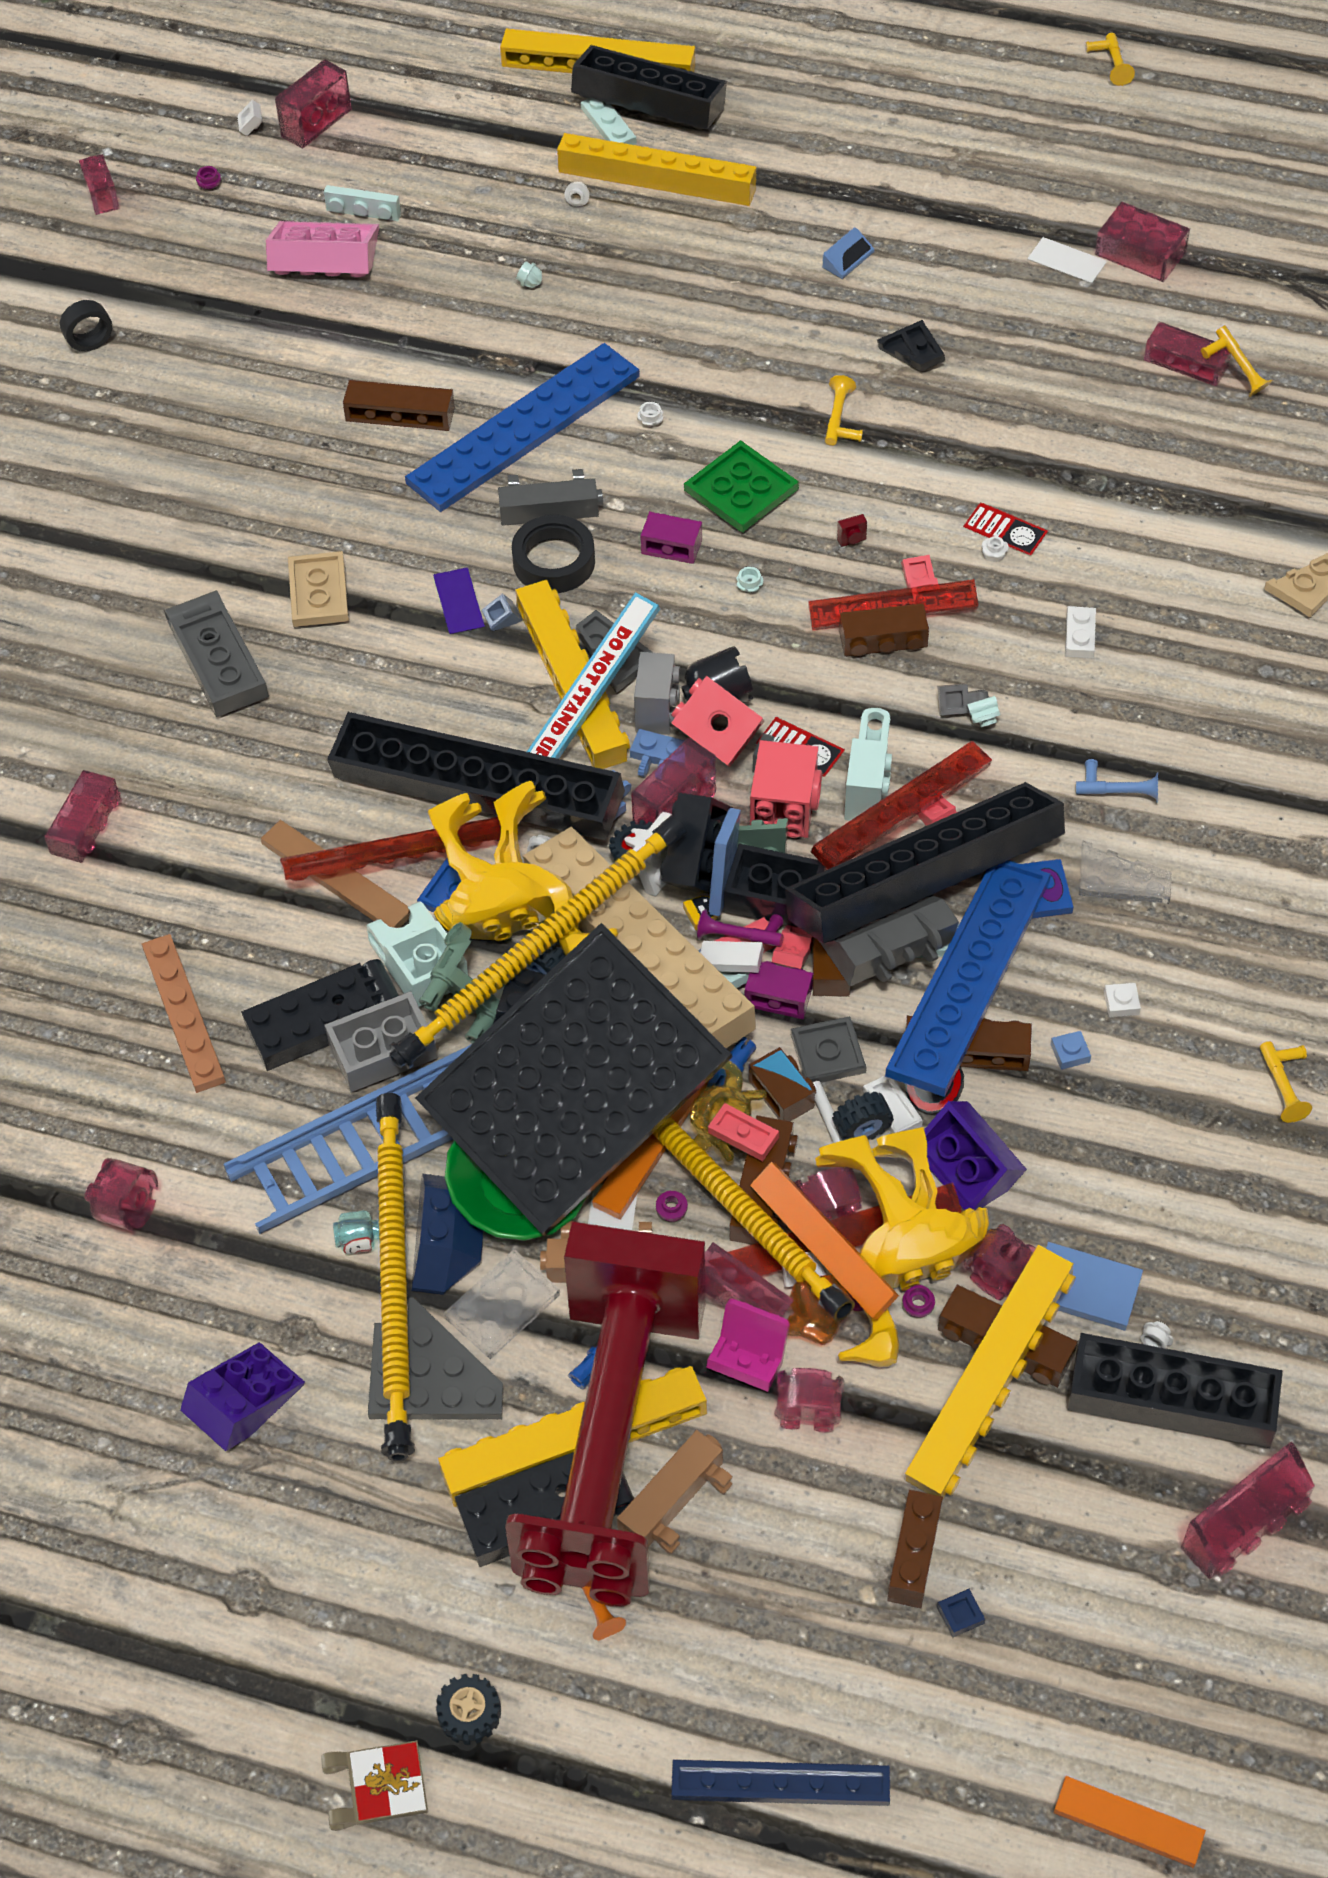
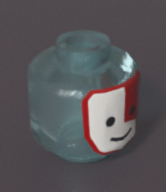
(356, 1232)

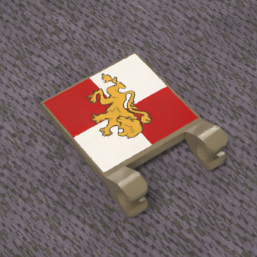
(383, 1784)

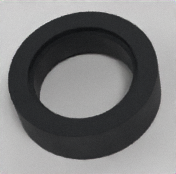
(558, 528)

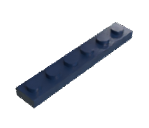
(781, 1782)

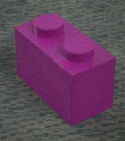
(671, 537)
(780, 989)

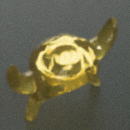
(710, 1102)

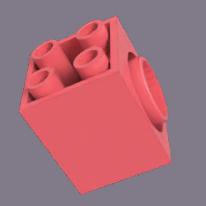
(706, 705)
(786, 785)

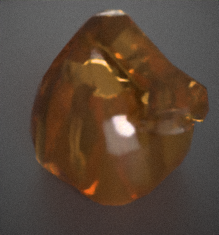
(809, 1317)

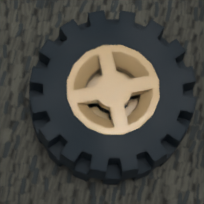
(468, 1695)

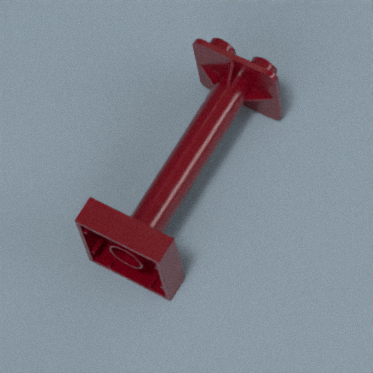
(630, 1288)

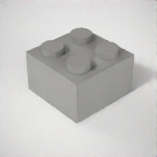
(656, 692)

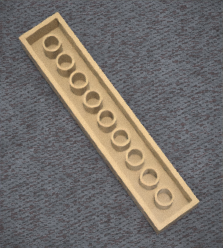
(651, 940)

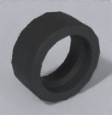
(92, 339)

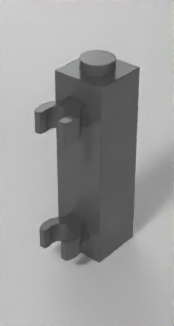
(570, 498)

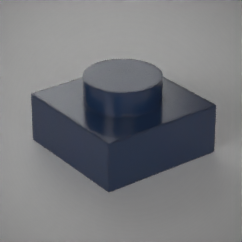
(961, 1612)

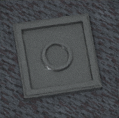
(828, 1050)

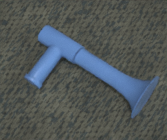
(1092, 786)

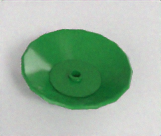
(485, 1203)

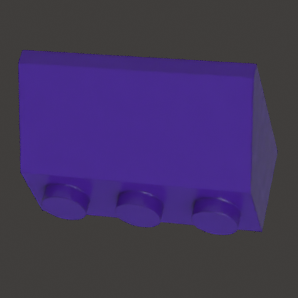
(970, 1155)

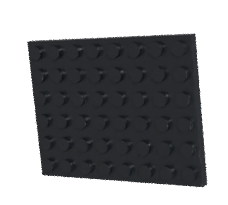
(573, 1078)

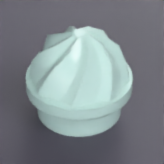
(529, 275)

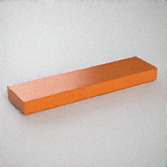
(1129, 1821)

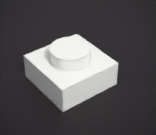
(249, 118)
(1122, 1000)

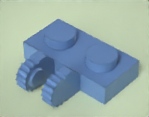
(652, 748)

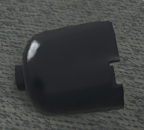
(722, 669)

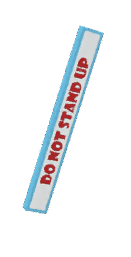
(595, 677)

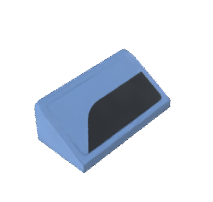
(847, 253)

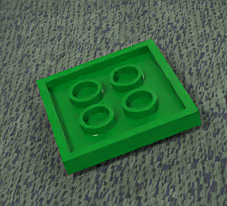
(741, 486)

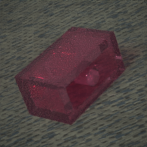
(99, 184)

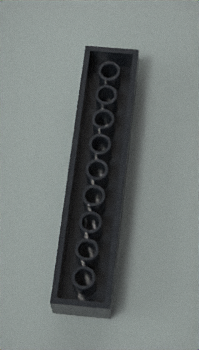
(448, 765)
(924, 862)

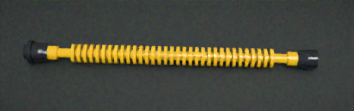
(577, 909)
(753, 1218)
(394, 1320)

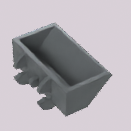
(893, 940)

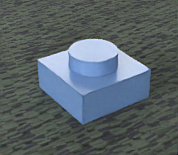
(1070, 1050)

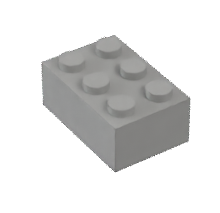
(363, 1040)

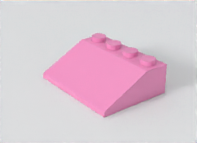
(321, 248)

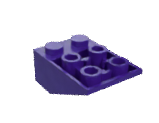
(239, 1395)

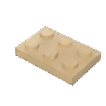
(318, 589)

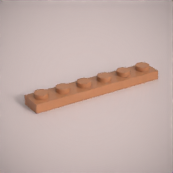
(183, 1013)

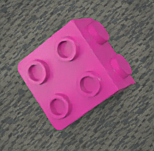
(750, 1345)

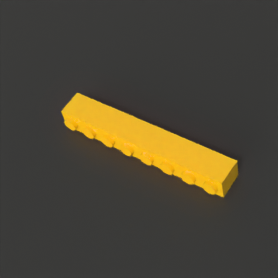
(560, 51)
(657, 169)
(564, 662)
(990, 1373)
(659, 1406)

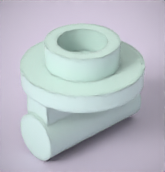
(984, 711)

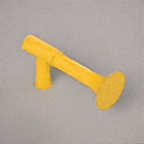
(1121, 73)
(1227, 340)
(841, 385)
(1294, 1108)

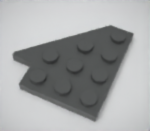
(442, 1375)

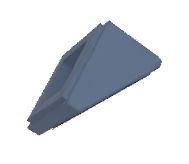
(501, 613)

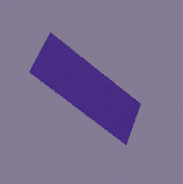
(458, 600)

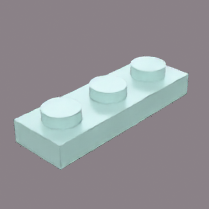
(608, 121)
(362, 203)

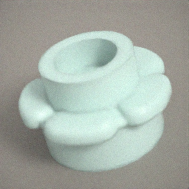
(749, 579)

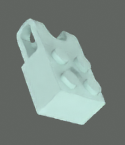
(868, 765)
(411, 950)

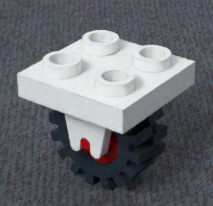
(634, 838)

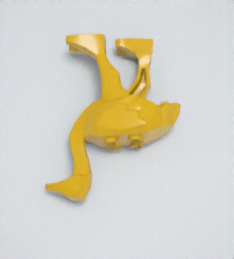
(502, 895)
(915, 1235)

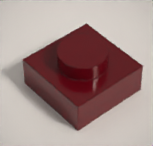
(852, 530)

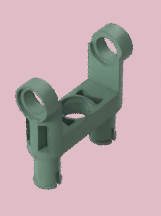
(449, 977)

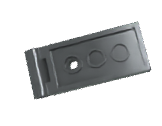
(216, 653)

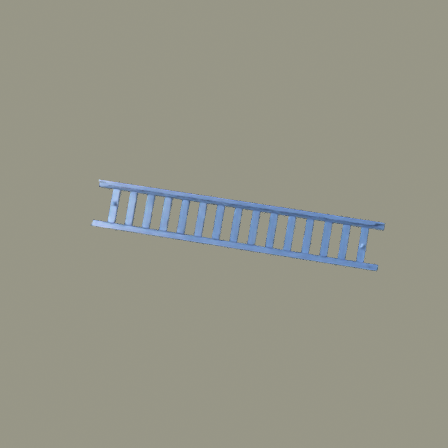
(341, 1120)

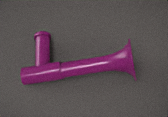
(768, 936)

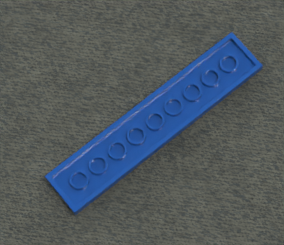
(521, 427)
(967, 977)

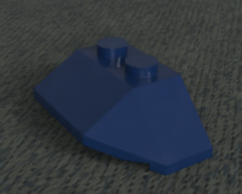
(445, 1240)

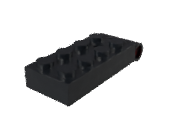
(295, 1021)
(526, 1493)

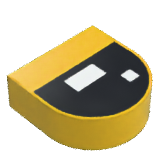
(695, 907)

